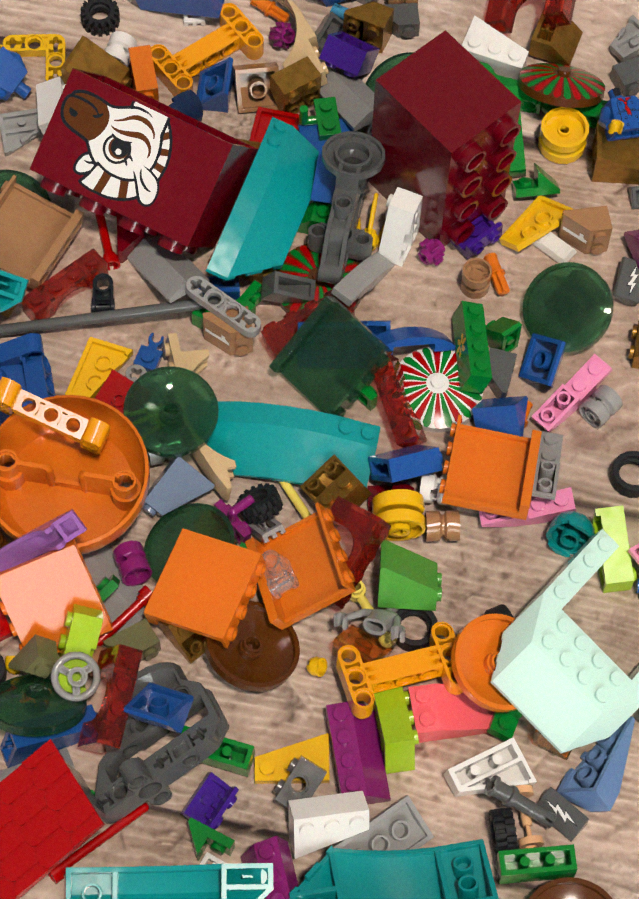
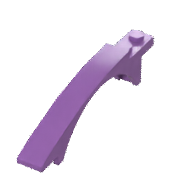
(45, 538)

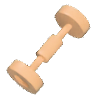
(530, 840)

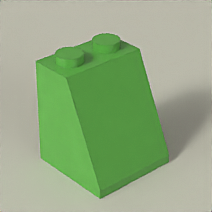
(407, 579)

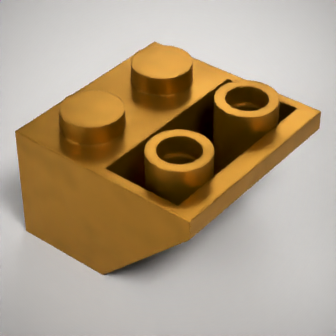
(370, 23)
(555, 43)
(296, 85)
(335, 480)
(186, 642)

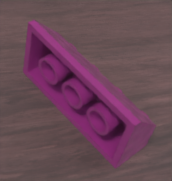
(357, 753)
(275, 851)

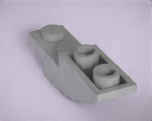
(547, 466)

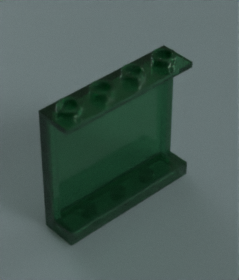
(332, 357)

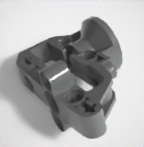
(353, 160)
(151, 777)

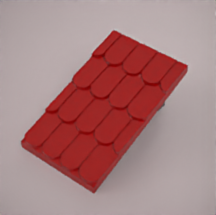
(42, 819)

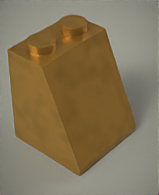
(94, 59)
(614, 160)

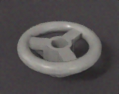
(91, 666)

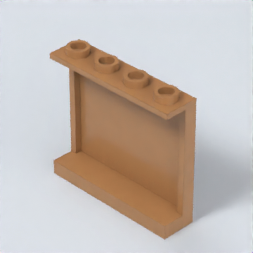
(33, 232)

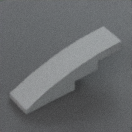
(362, 278)

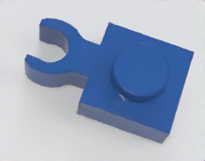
(150, 355)

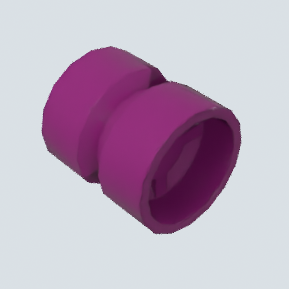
(132, 563)

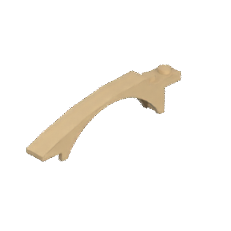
(305, 41)
(214, 465)

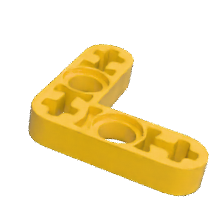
(45, 49)

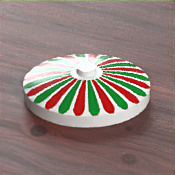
(435, 389)

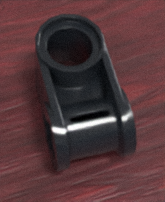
(103, 298)

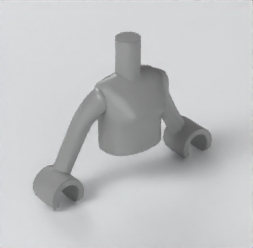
(377, 621)

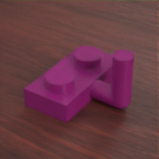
(241, 527)

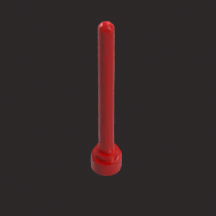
(109, 256)
(143, 598)
(58, 873)

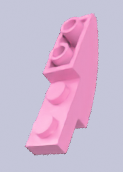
(572, 394)
(540, 511)

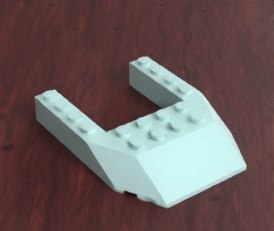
(557, 670)

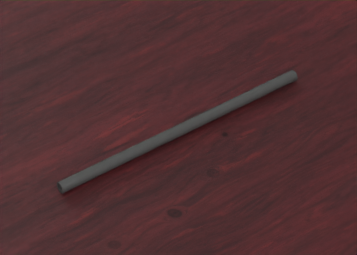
(103, 316)

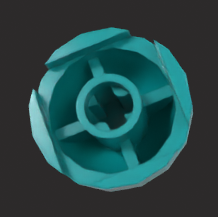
(569, 532)

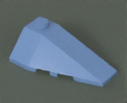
(600, 774)

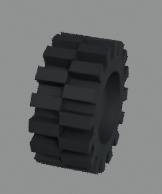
(100, 25)
(265, 506)
(502, 829)

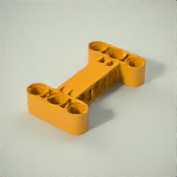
(178, 69)
(90, 435)
(396, 670)

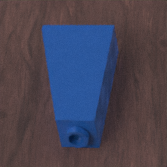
(18, 748)

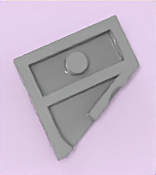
(627, 43)
(18, 129)

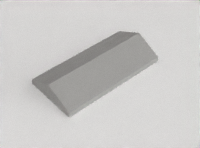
(352, 97)
(164, 268)
(102, 564)
(393, 829)

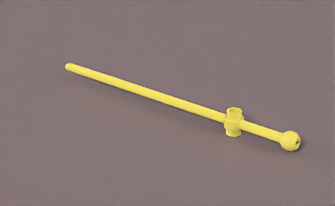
(357, 596)

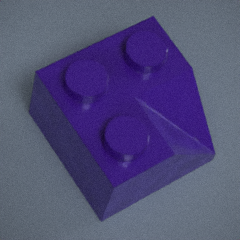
(349, 54)

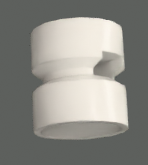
(119, 44)
(430, 488)

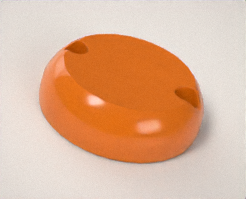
(52, 474)

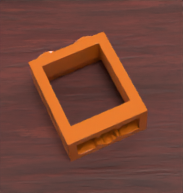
(143, 71)

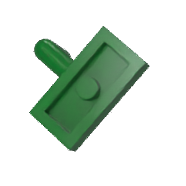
(325, 117)

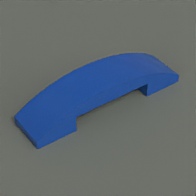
(416, 336)

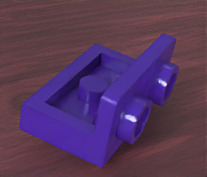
(484, 234)
(210, 801)

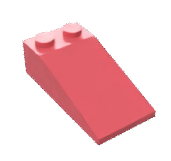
(445, 715)

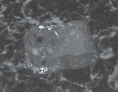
(279, 576)

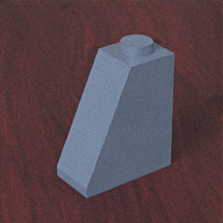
(175, 487)

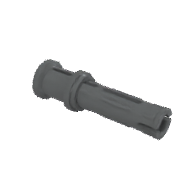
(511, 797)

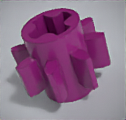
(282, 35)
(431, 251)

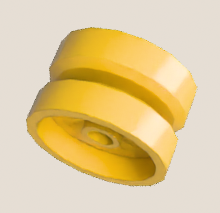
(563, 135)
(401, 510)

